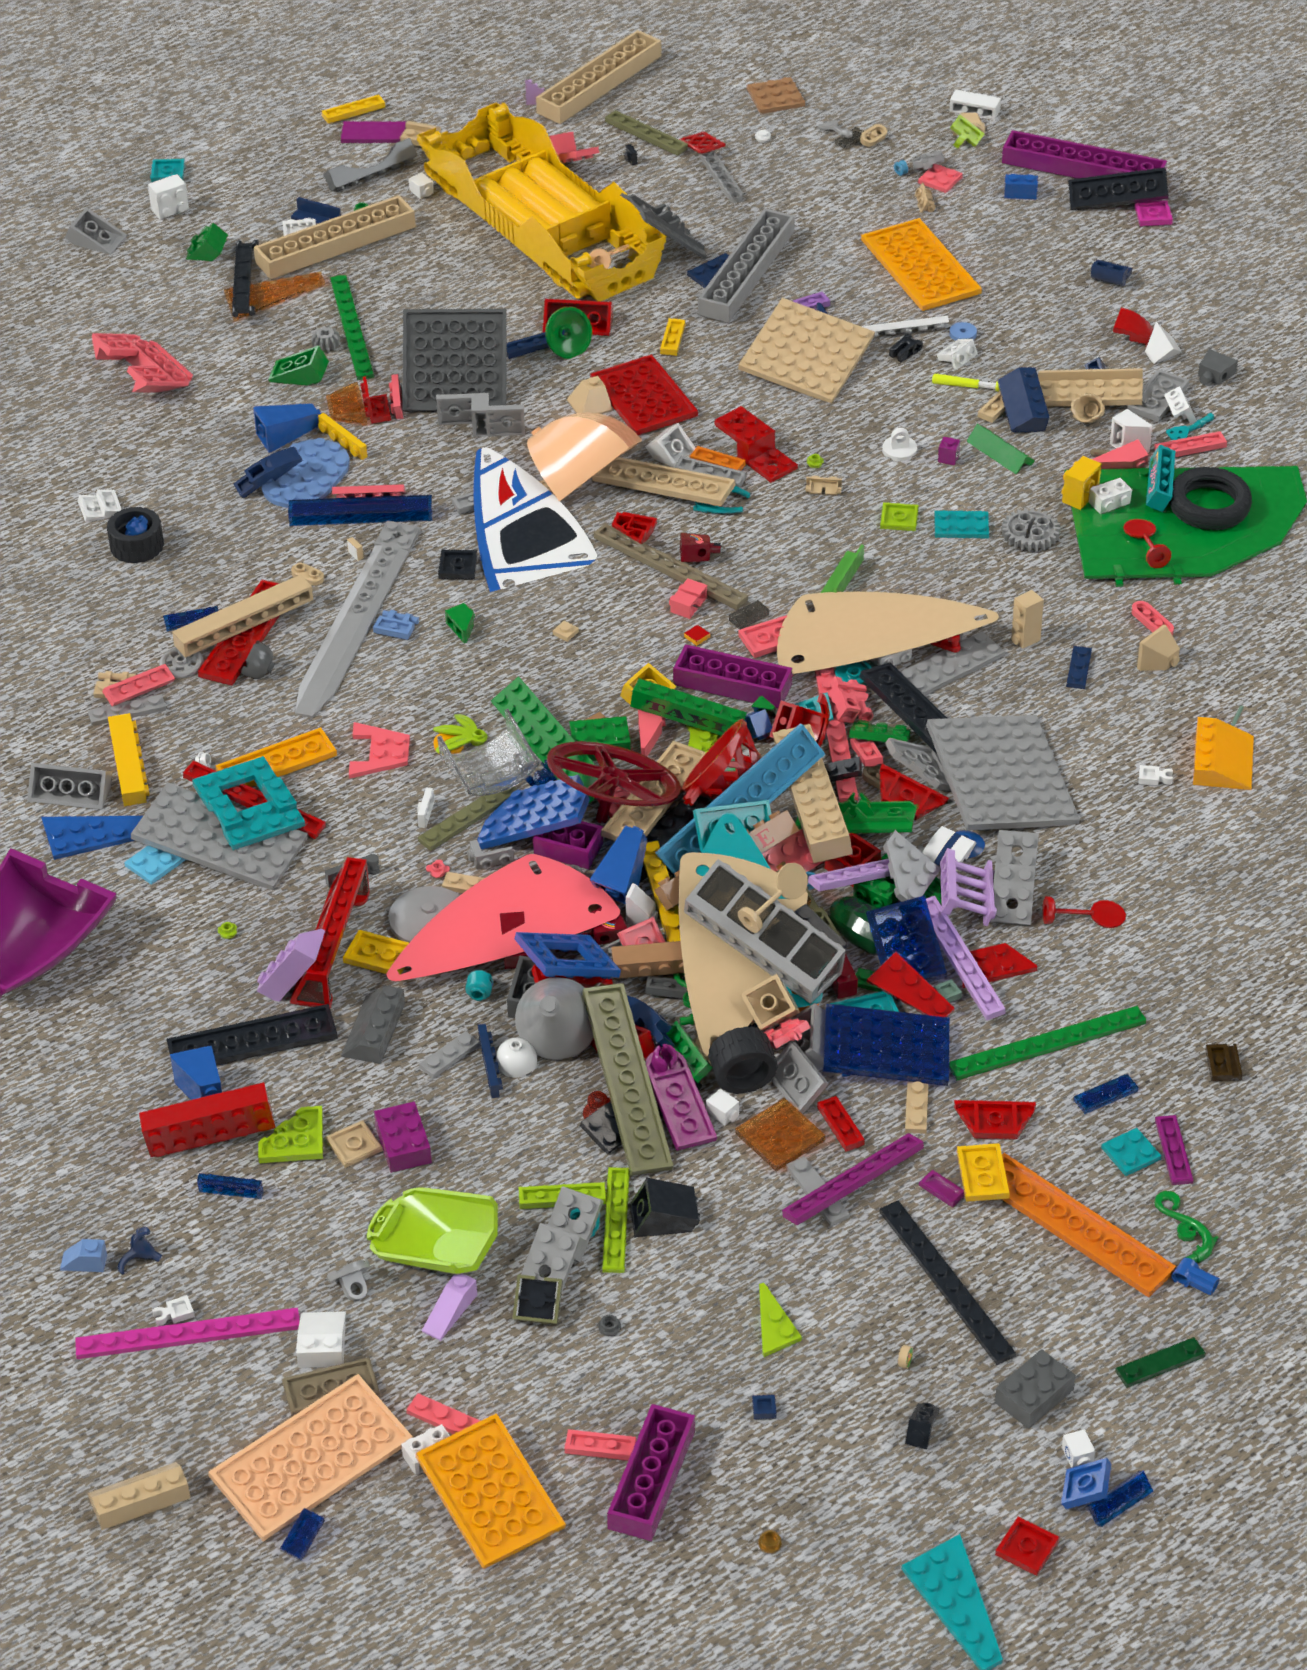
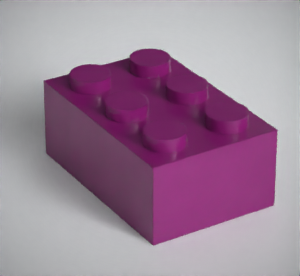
(571, 844)
(402, 1137)

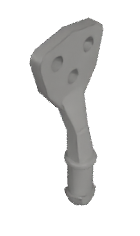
(834, 126)

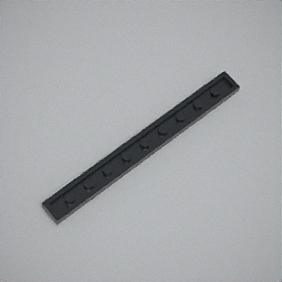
(948, 1283)

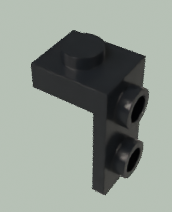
(921, 1424)

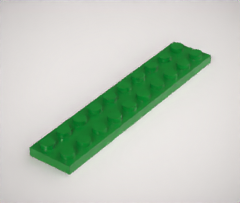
(537, 724)

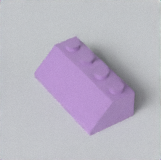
(290, 965)

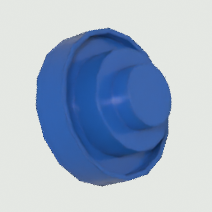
(136, 526)

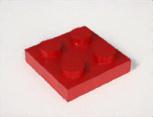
(1027, 1546)

